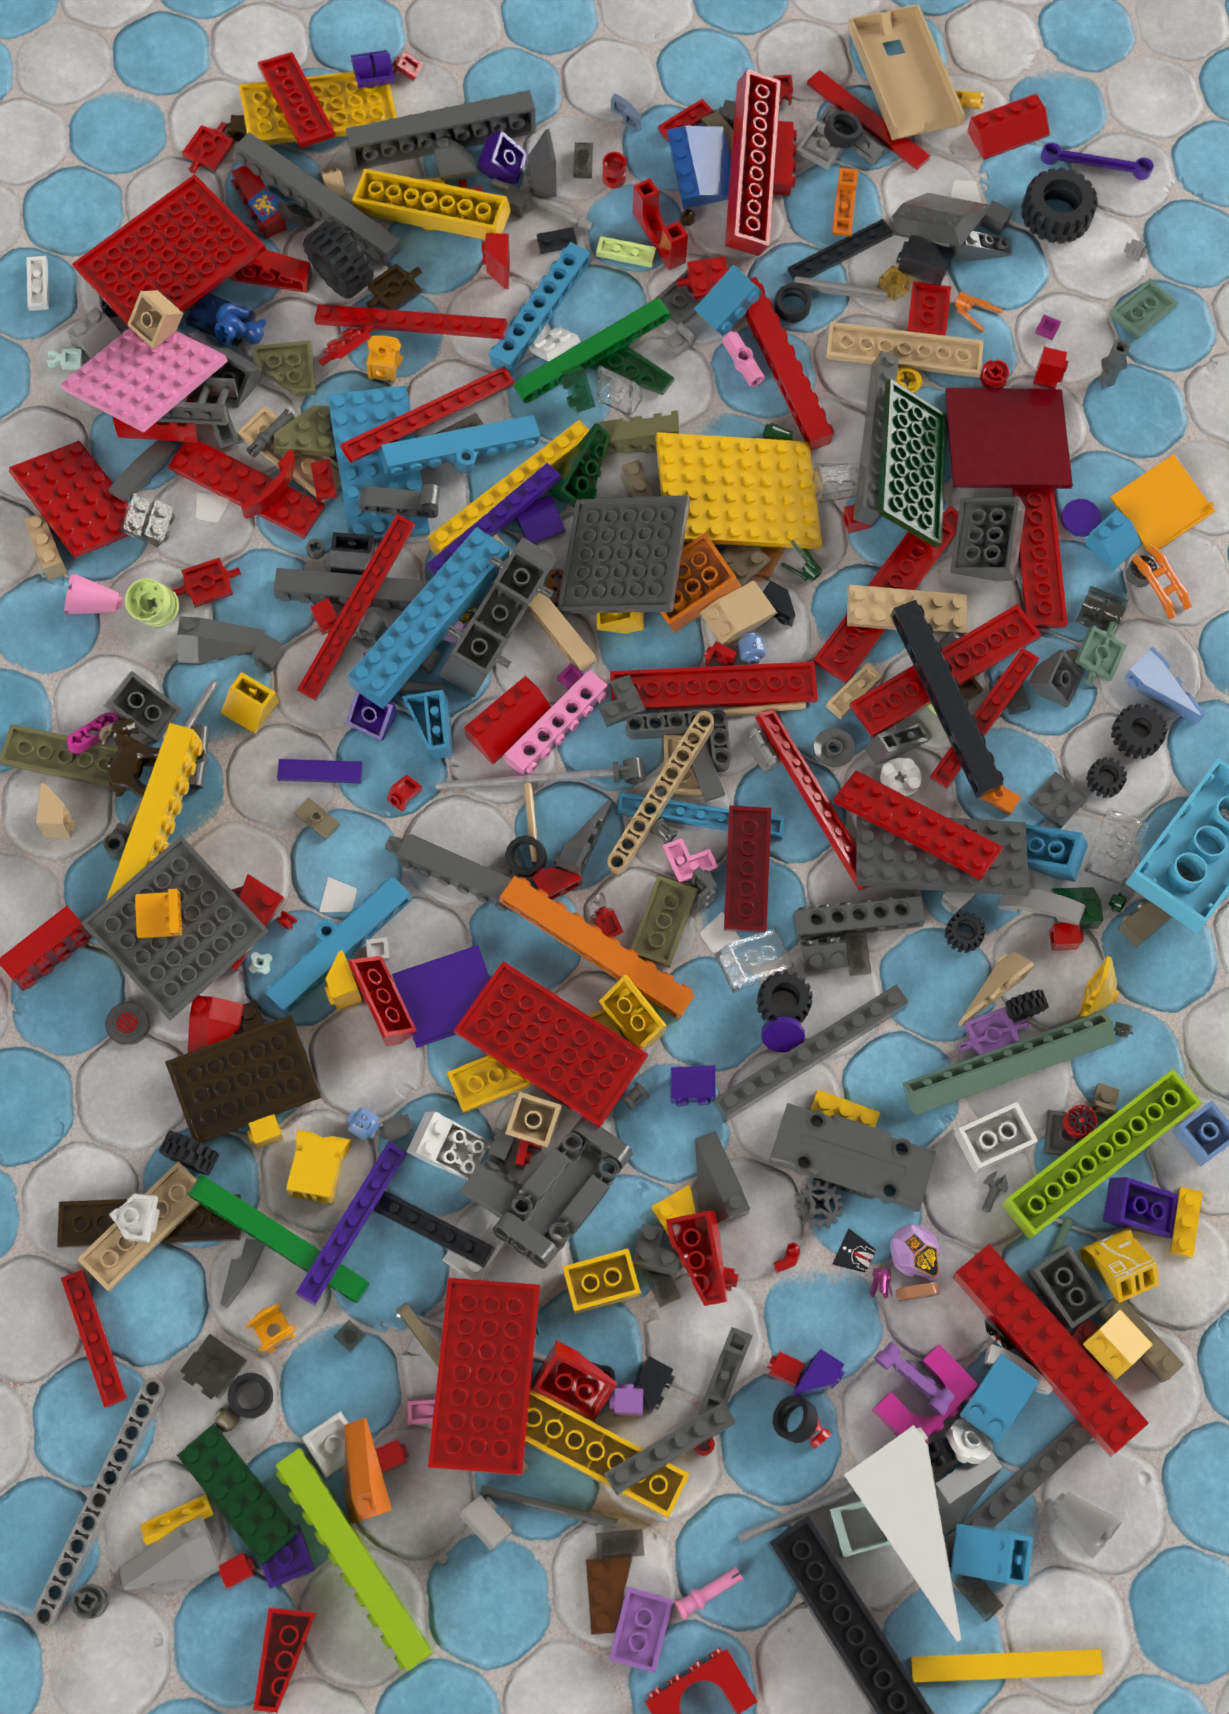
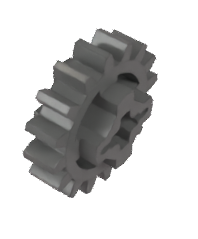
(813, 1199)

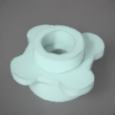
(261, 969)

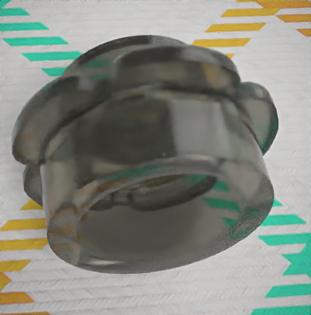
(1123, 1029)

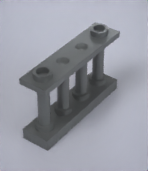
(204, 412)

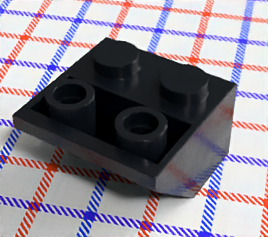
(351, 553)

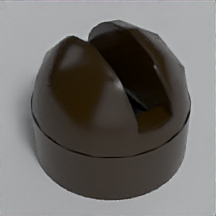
(690, 220)

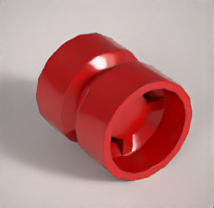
(614, 170)

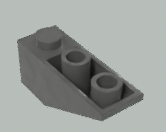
(981, 246)

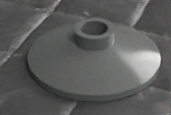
(836, 739)

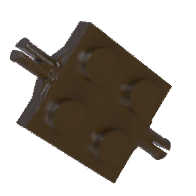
(394, 287)

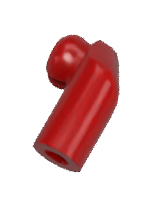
(790, 1259)

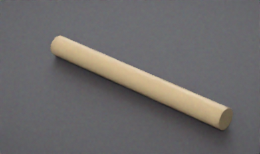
(762, 708)
(531, 820)

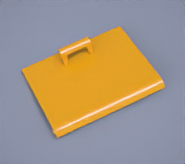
(1162, 503)

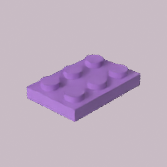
(641, 1629)

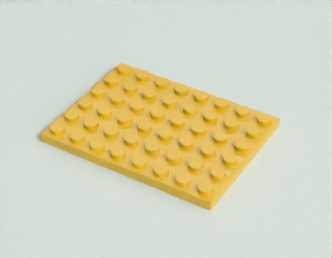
(742, 489)

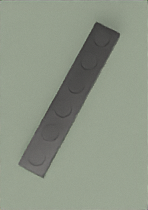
(669, 1448)

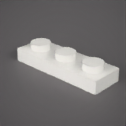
(37, 283)

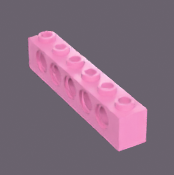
(587, 684)

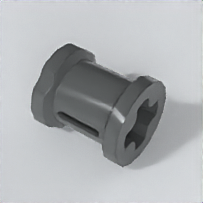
(663, 831)
(635, 1096)

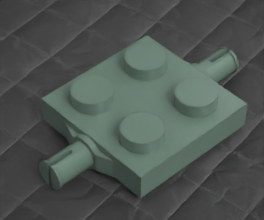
(1100, 653)

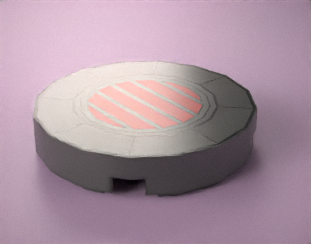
(127, 1023)

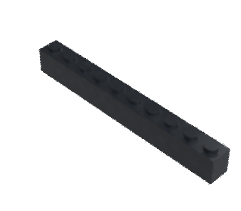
(947, 699)

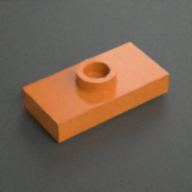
(1003, 799)

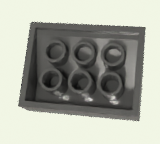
(939, 218)
(988, 538)

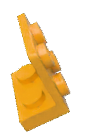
(158, 914)

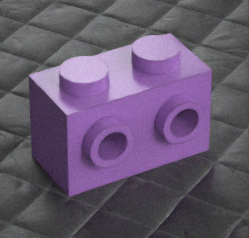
(626, 1401)

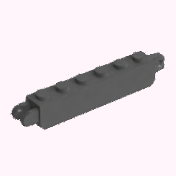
(449, 868)

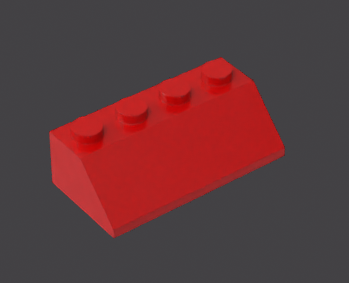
(1009, 126)
(507, 719)
(382, 999)

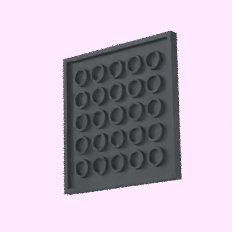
(624, 555)
(214, 929)

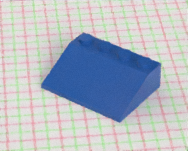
(700, 164)

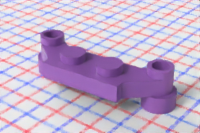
(924, 1384)

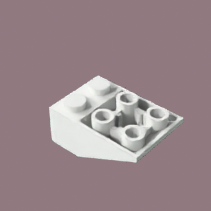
(447, 1145)

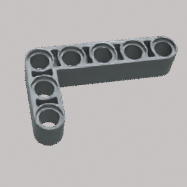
(685, 718)

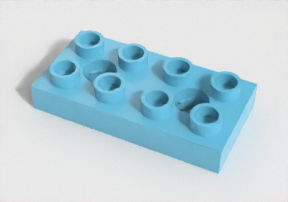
(1193, 840)

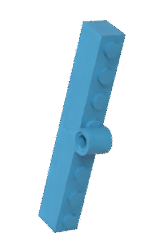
(459, 445)
(346, 936)

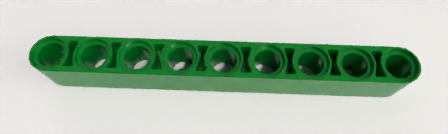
(593, 349)
(272, 1235)

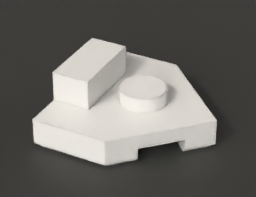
(137, 1217)

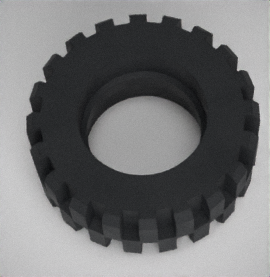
(1064, 186)
(338, 259)

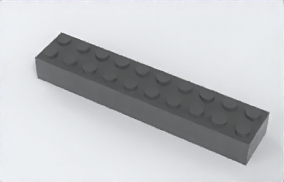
(465, 123)

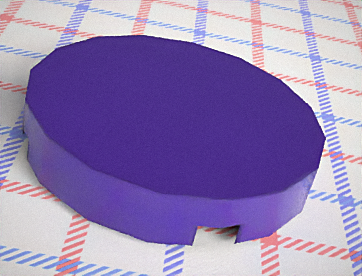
(1080, 517)
(782, 1034)

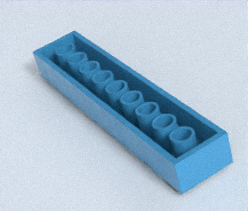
(427, 619)

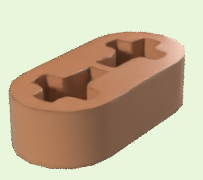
(917, 1291)

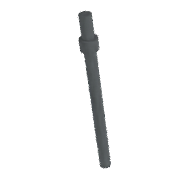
(593, 1517)

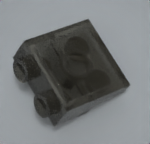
(148, 520)
(213, 1367)

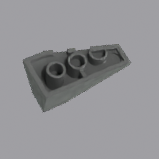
(209, 640)
(579, 849)
(962, 1489)

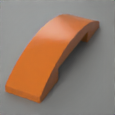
(845, 202)

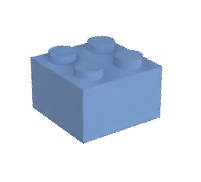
(1204, 1133)

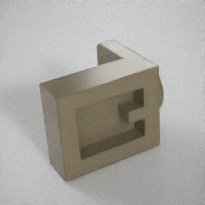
(1104, 1100)

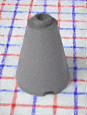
(1086, 1522)

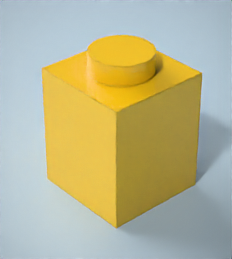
(264, 1131)

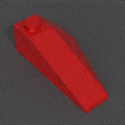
(212, 1021)
(699, 1248)

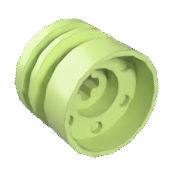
(142, 598)

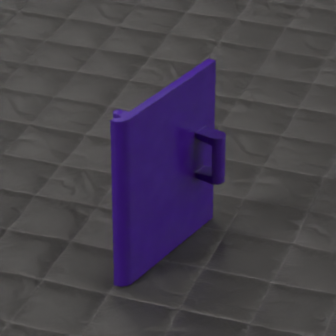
(441, 992)

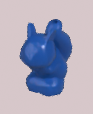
(231, 326)

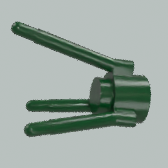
(811, 568)

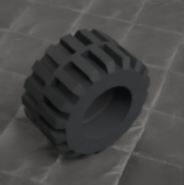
(787, 983)

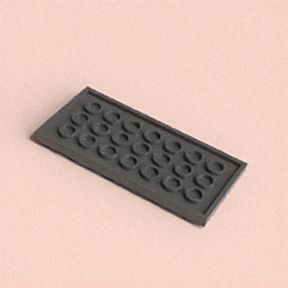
(896, 863)

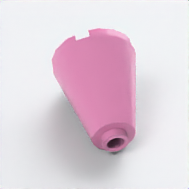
(90, 597)

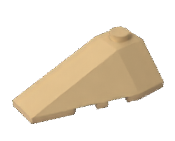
(1005, 975)

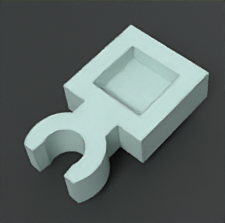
(69, 359)

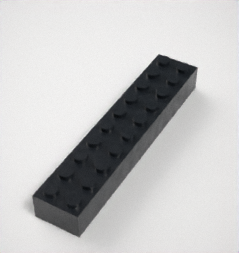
(846, 1621)

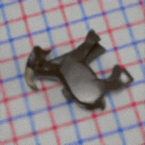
(129, 759)

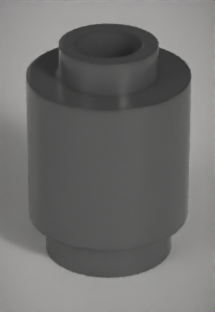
(396, 1127)

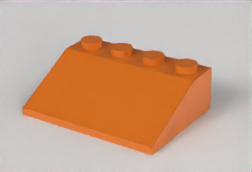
(700, 582)

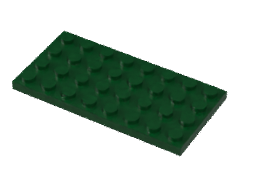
(912, 464)

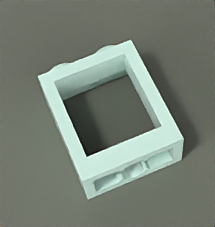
(841, 1535)

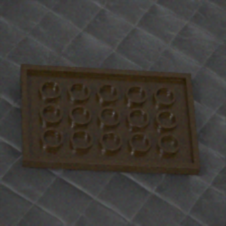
(243, 1079)

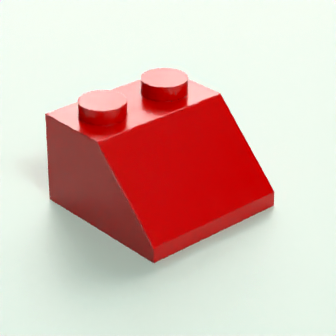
(497, 257)

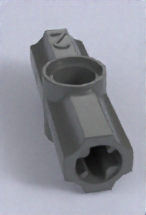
(1114, 363)
(197, 780)

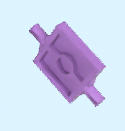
(991, 1032)

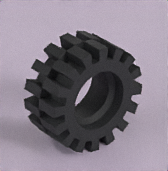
(1114, 769)
(971, 921)
(1027, 1004)

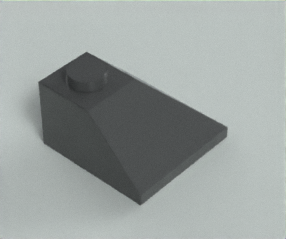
(453, 159)
(1056, 678)

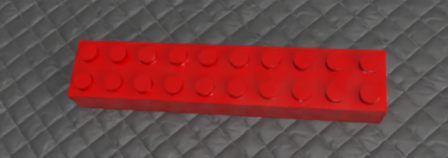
(752, 163)
(1050, 1350)

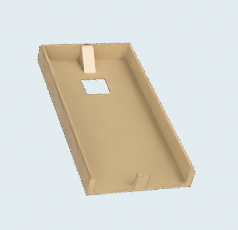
(908, 86)

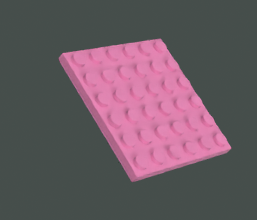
(143, 381)

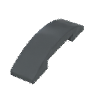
(726, 1369)

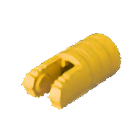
(970, 99)

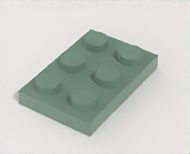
(1143, 308)

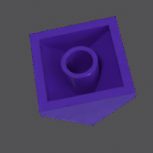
(370, 718)

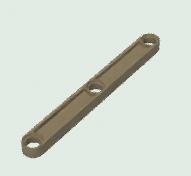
(425, 1339)

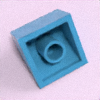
(1114, 539)

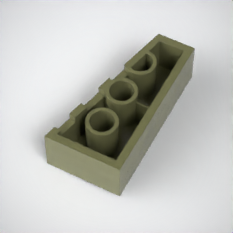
(638, 433)

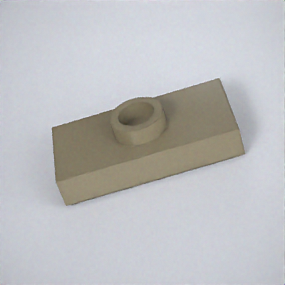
(317, 818)

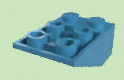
(992, 1554)

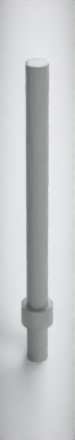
(574, 218)

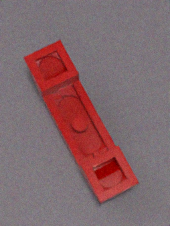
(256, 504)

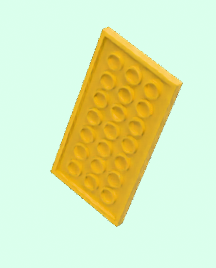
(336, 93)

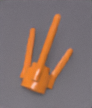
(965, 302)

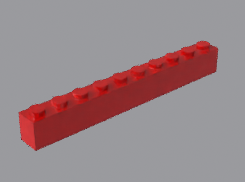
(788, 372)

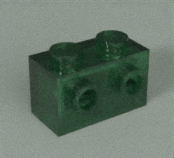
(578, 389)

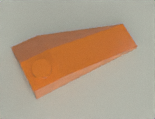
(364, 1481)

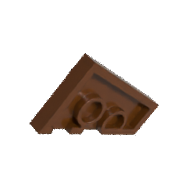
(605, 1591)

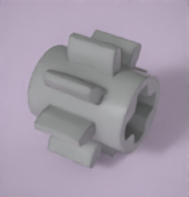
(1135, 250)

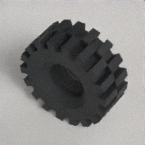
(1131, 742)
(188, 1152)

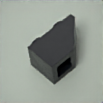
(782, 603)
(653, 1380)

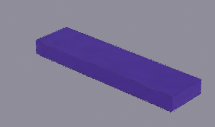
(320, 771)

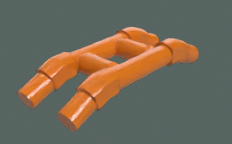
(1152, 577)

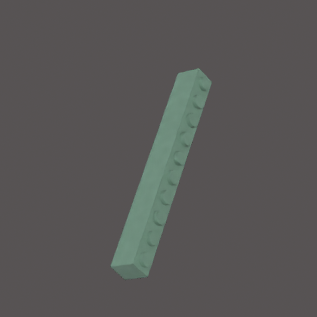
(1008, 1062)

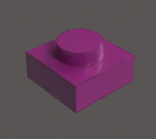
(1048, 327)
(569, 676)

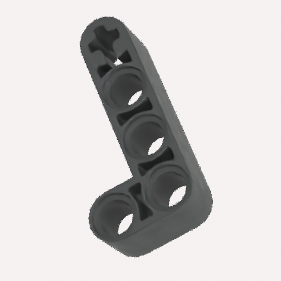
(401, 502)
(374, 627)

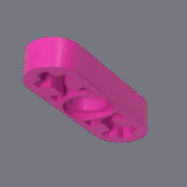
(81, 740)

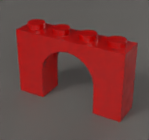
(669, 240)
(718, 1669)

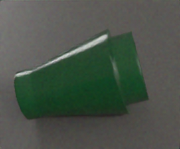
(777, 432)

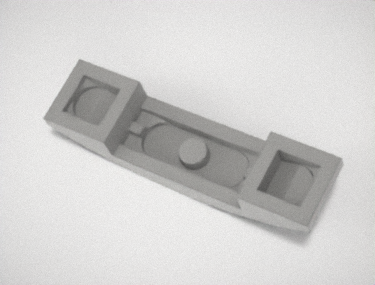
(1044, 903)

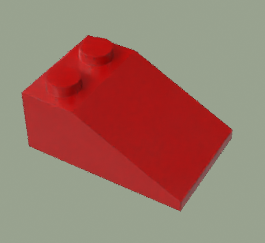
(573, 1381)

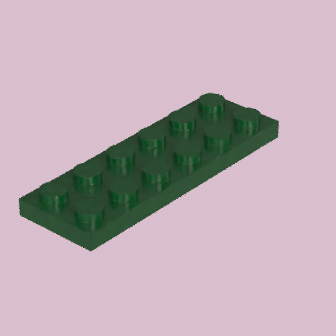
(238, 1494)

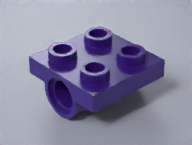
(372, 69)

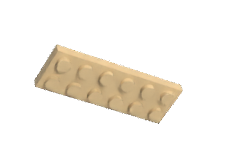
(302, 471)
(873, 605)
(115, 1257)

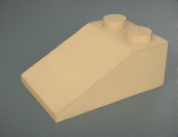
(738, 613)

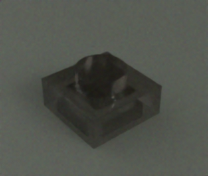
(349, 1336)

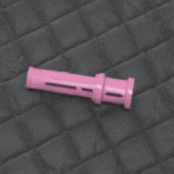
(698, 1598)

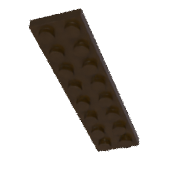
(85, 1221)

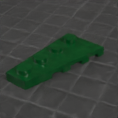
(637, 369)

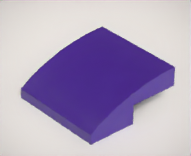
(540, 520)

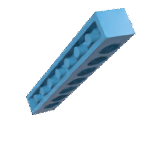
(571, 255)

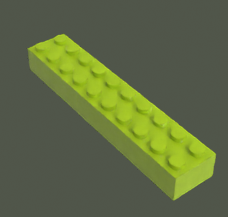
(1100, 1154)
(355, 1560)

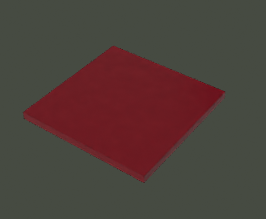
(1008, 438)

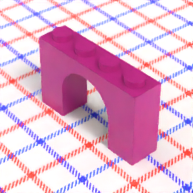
(949, 1376)

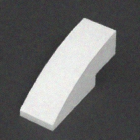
(993, 1353)

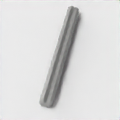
(842, 289)

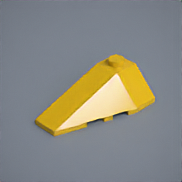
(1100, 990)

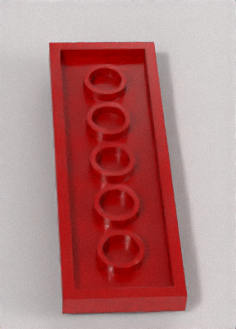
(296, 99)

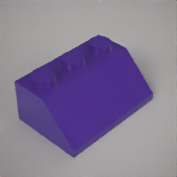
(821, 1373)

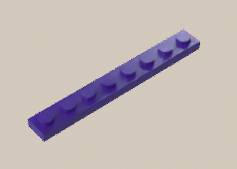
(504, 511)
(351, 1224)

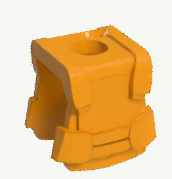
(383, 358)
(261, 1323)

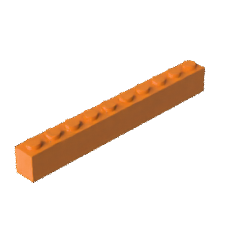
(595, 946)

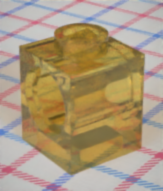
(891, 277)

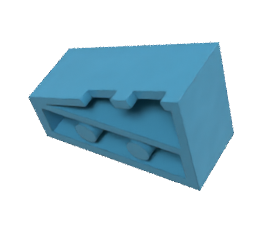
(432, 719)

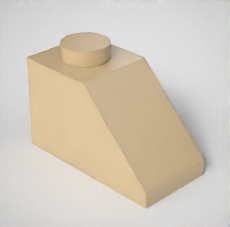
(333, 180)

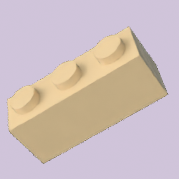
(45, 546)

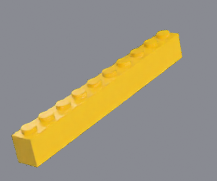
(553, 453)

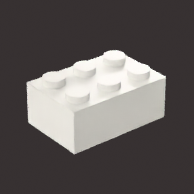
(995, 1137)

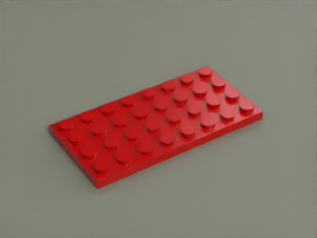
(551, 1044)
(484, 1376)

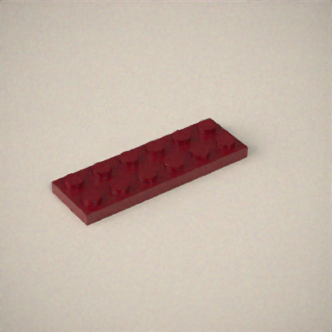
(747, 869)

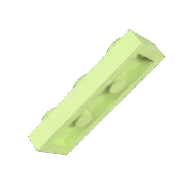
(626, 251)

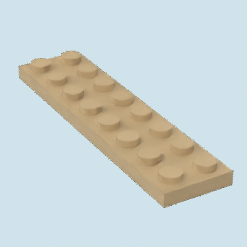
(914, 349)

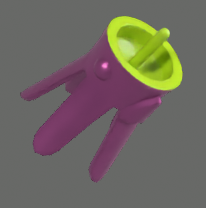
(882, 1277)

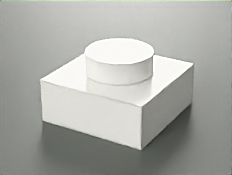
(378, 947)

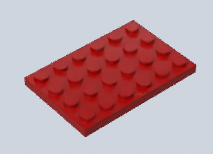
(73, 497)

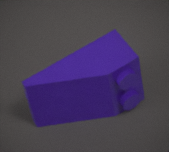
(1140, 1207)

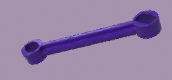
(1097, 161)

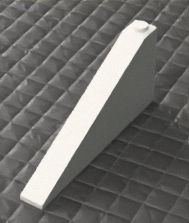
(902, 1499)

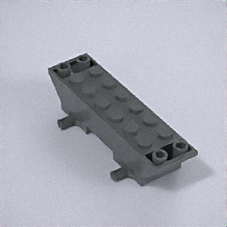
(484, 638)

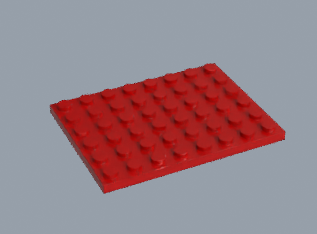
(174, 246)

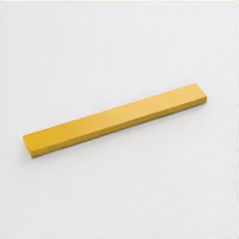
(1006, 1665)

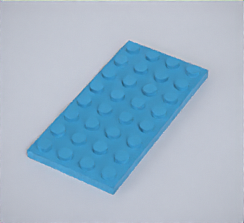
(351, 416)

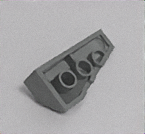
(717, 1181)

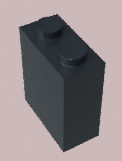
(924, 259)

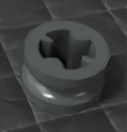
(313, 543)

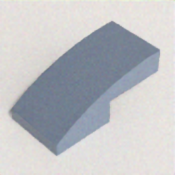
(630, 115)

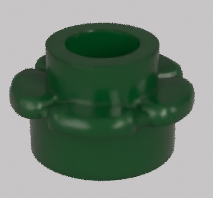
(1117, 902)

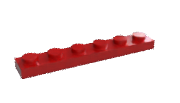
(94, 1338)

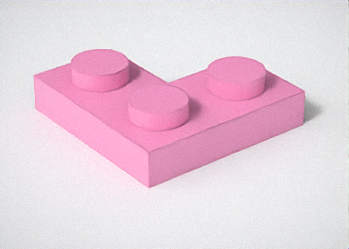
(684, 864)

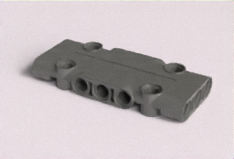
(852, 1157)
(562, 1192)

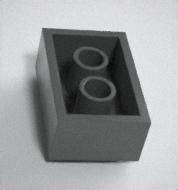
(1066, 1287)

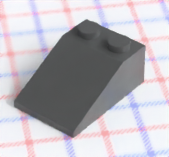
(542, 168)
(144, 704)

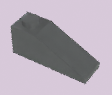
(895, 743)

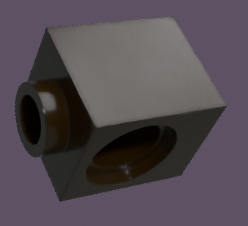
(237, 127)

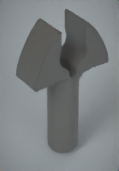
(993, 1190)

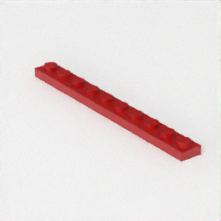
(411, 321)
(427, 414)
(356, 607)
(810, 790)

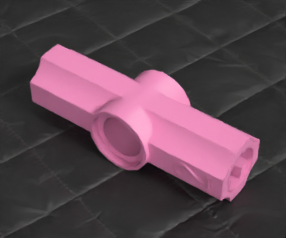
(739, 351)

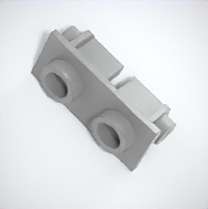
(762, 750)

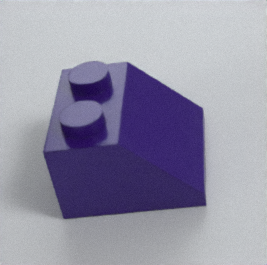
(502, 158)
(692, 1085)

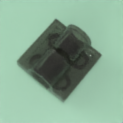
(1100, 609)

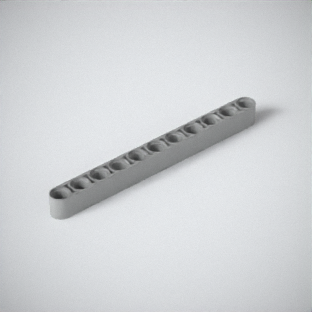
(90, 1508)

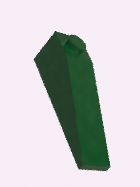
(582, 468)

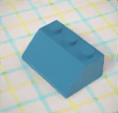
(728, 300)

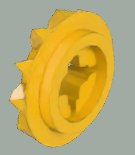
(912, 376)

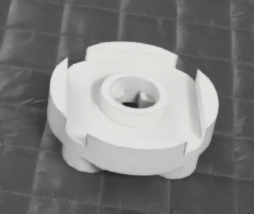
(906, 768)
(959, 1437)

